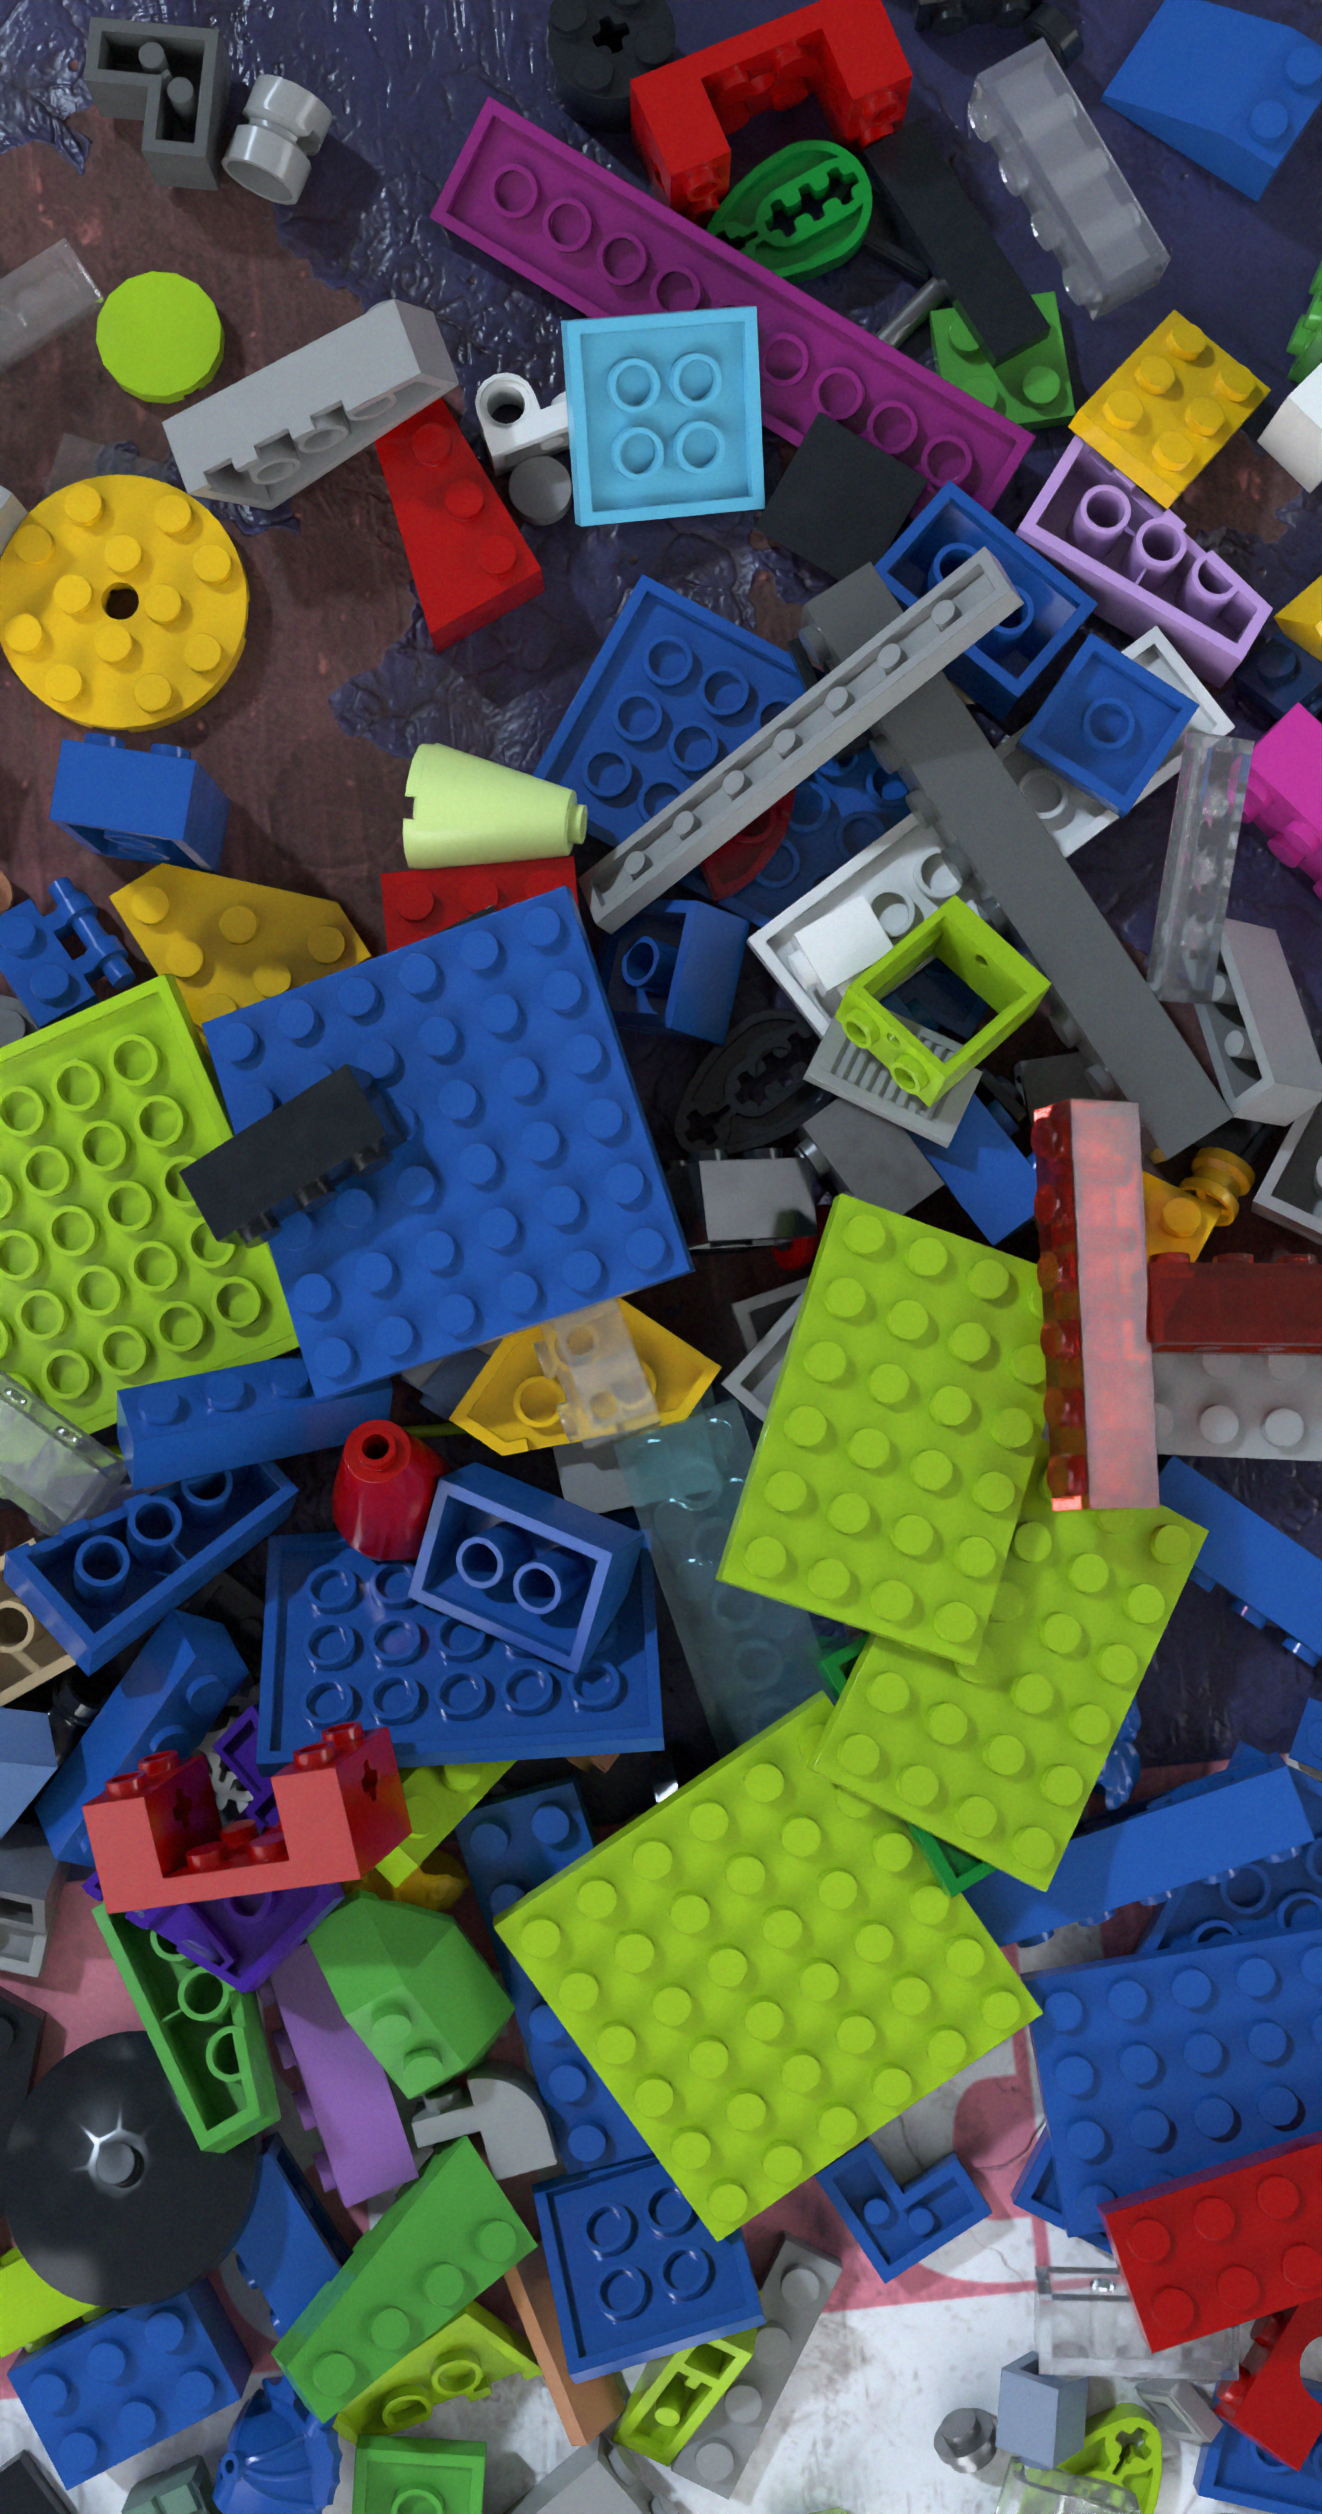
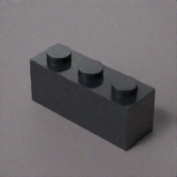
(294, 1158)

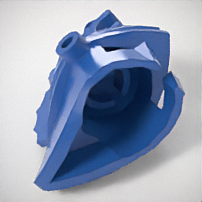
(278, 2456)

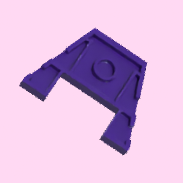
(246, 1934)

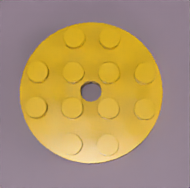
(119, 537)

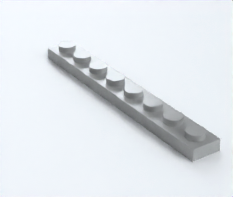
(801, 739)

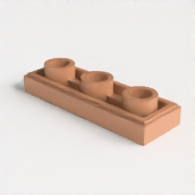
(582, 2407)

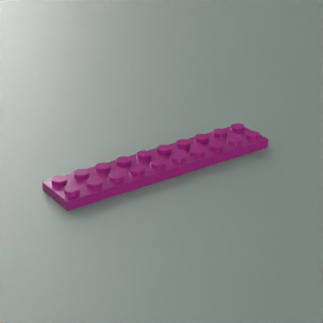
(629, 254)

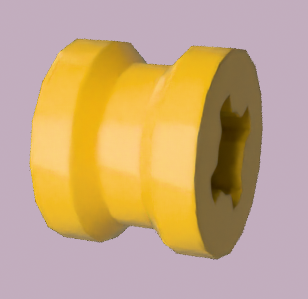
(1219, 1180)

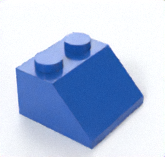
(674, 970)

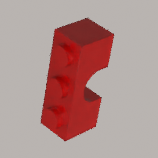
(1269, 2397)

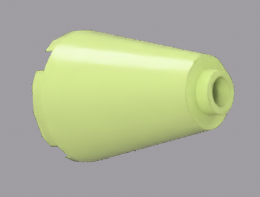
(484, 812)

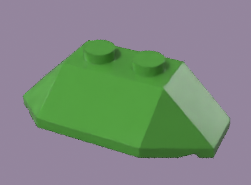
(411, 1988)

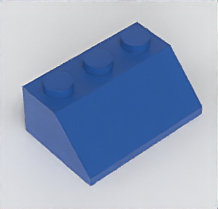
(1022, 646)
(524, 1564)

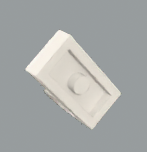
(533, 434)

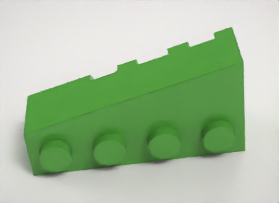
(202, 2034)
(405, 2280)

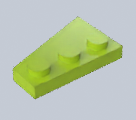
(452, 2361)

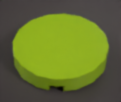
(160, 337)

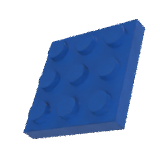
(638, 2268)

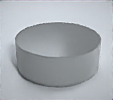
(540, 490)

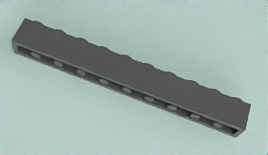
(1024, 883)

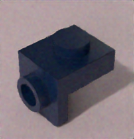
(1281, 678)

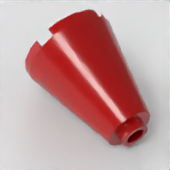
(386, 1490)

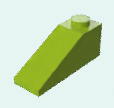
(679, 2394)

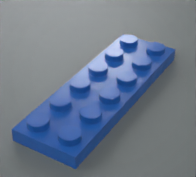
(509, 1850)

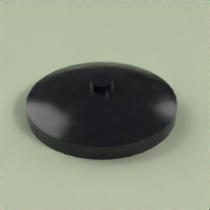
(113, 2184)

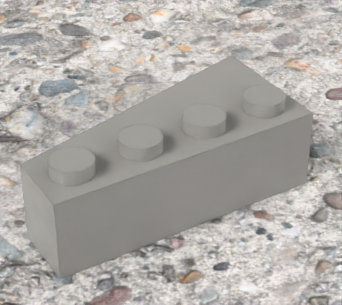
(312, 408)

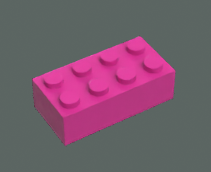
(1287, 791)

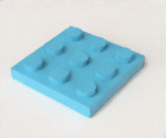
(664, 414)

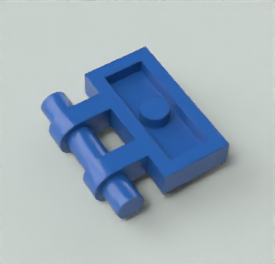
(40, 968)

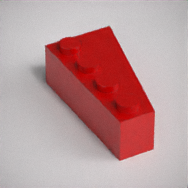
(454, 528)

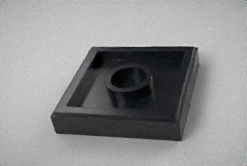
(841, 499)

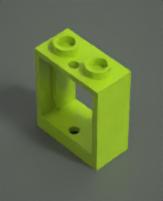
(980, 960)

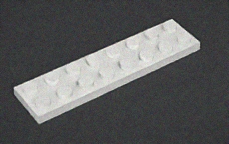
(905, 869)

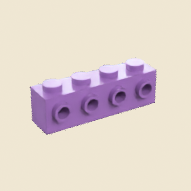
(341, 2083)

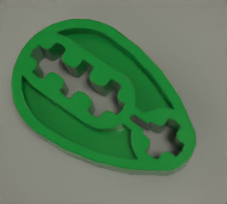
(779, 185)

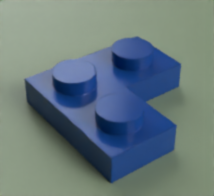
(904, 2221)

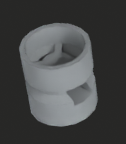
(273, 146)

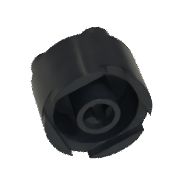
(599, 49)

